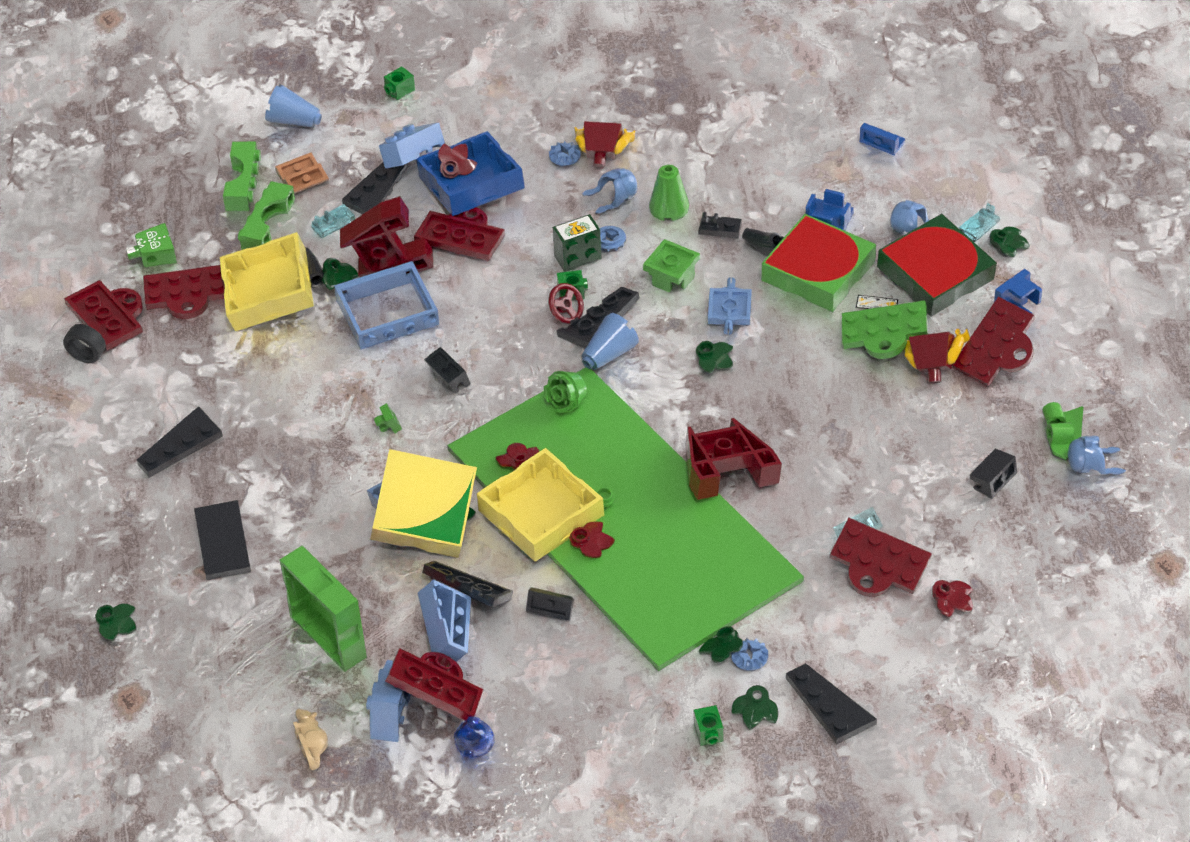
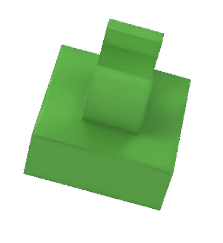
(387, 420)

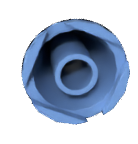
(291, 109)
(609, 342)

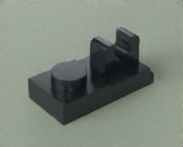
(720, 226)
(549, 603)

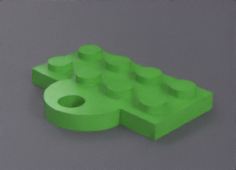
(884, 327)

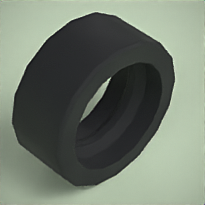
(90, 337)

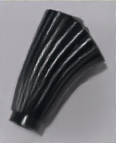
(762, 240)
(315, 270)

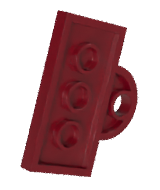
(462, 233)
(183, 290)
(108, 311)
(996, 343)
(879, 559)
(434, 683)

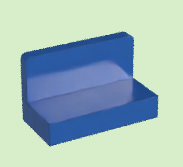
(880, 139)

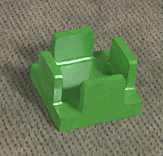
(671, 264)

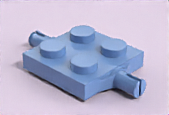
(729, 306)

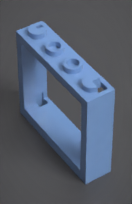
(381, 282)

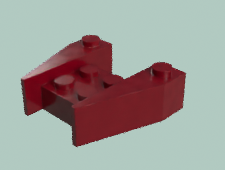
(377, 243)
(726, 451)

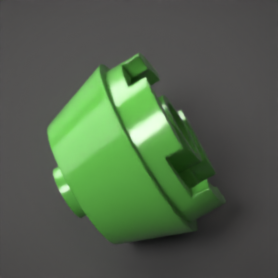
(565, 391)

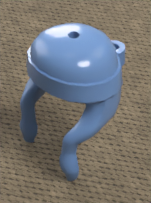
(624, 185)
(906, 214)
(1087, 455)

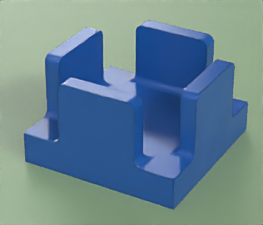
(831, 209)
(1019, 289)

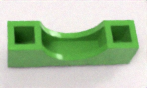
(239, 192)
(274, 201)

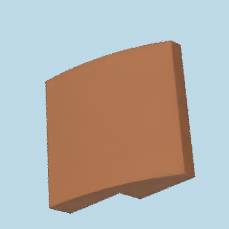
(302, 173)

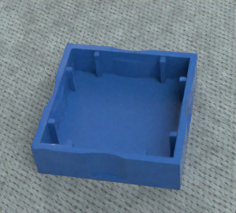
(491, 179)

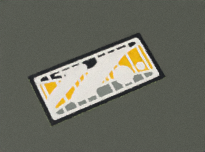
(870, 302)

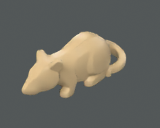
(311, 737)

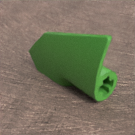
(1062, 427)

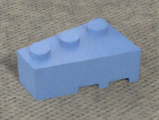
(409, 143)
(446, 619)
(386, 707)

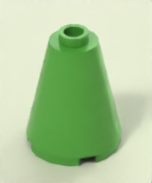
(668, 195)

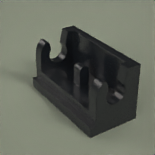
(447, 369)
(994, 472)

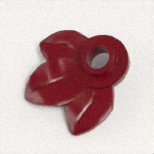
(457, 159)
(516, 455)
(591, 539)
(954, 598)

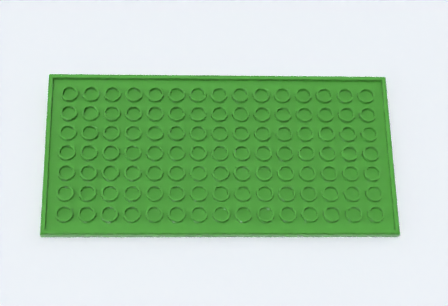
(675, 560)

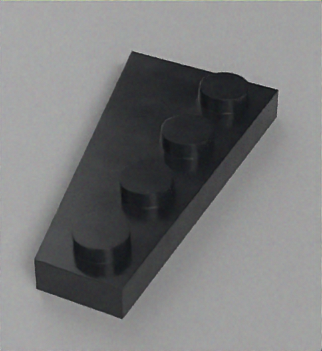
(374, 188)
(583, 329)
(181, 441)
(473, 586)
(831, 707)

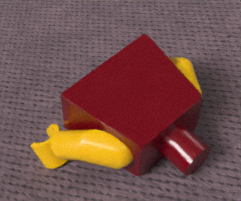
(602, 141)
(935, 352)

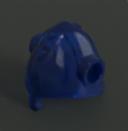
(474, 738)

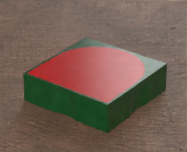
(936, 264)

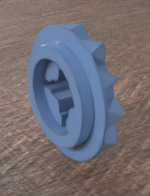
(561, 158)
(615, 234)
(759, 657)

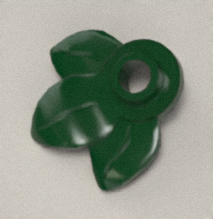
(1008, 240)
(339, 274)
(714, 356)
(115, 620)
(722, 645)
(755, 709)

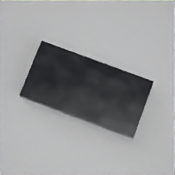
(222, 540)

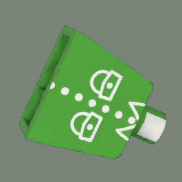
(153, 247)

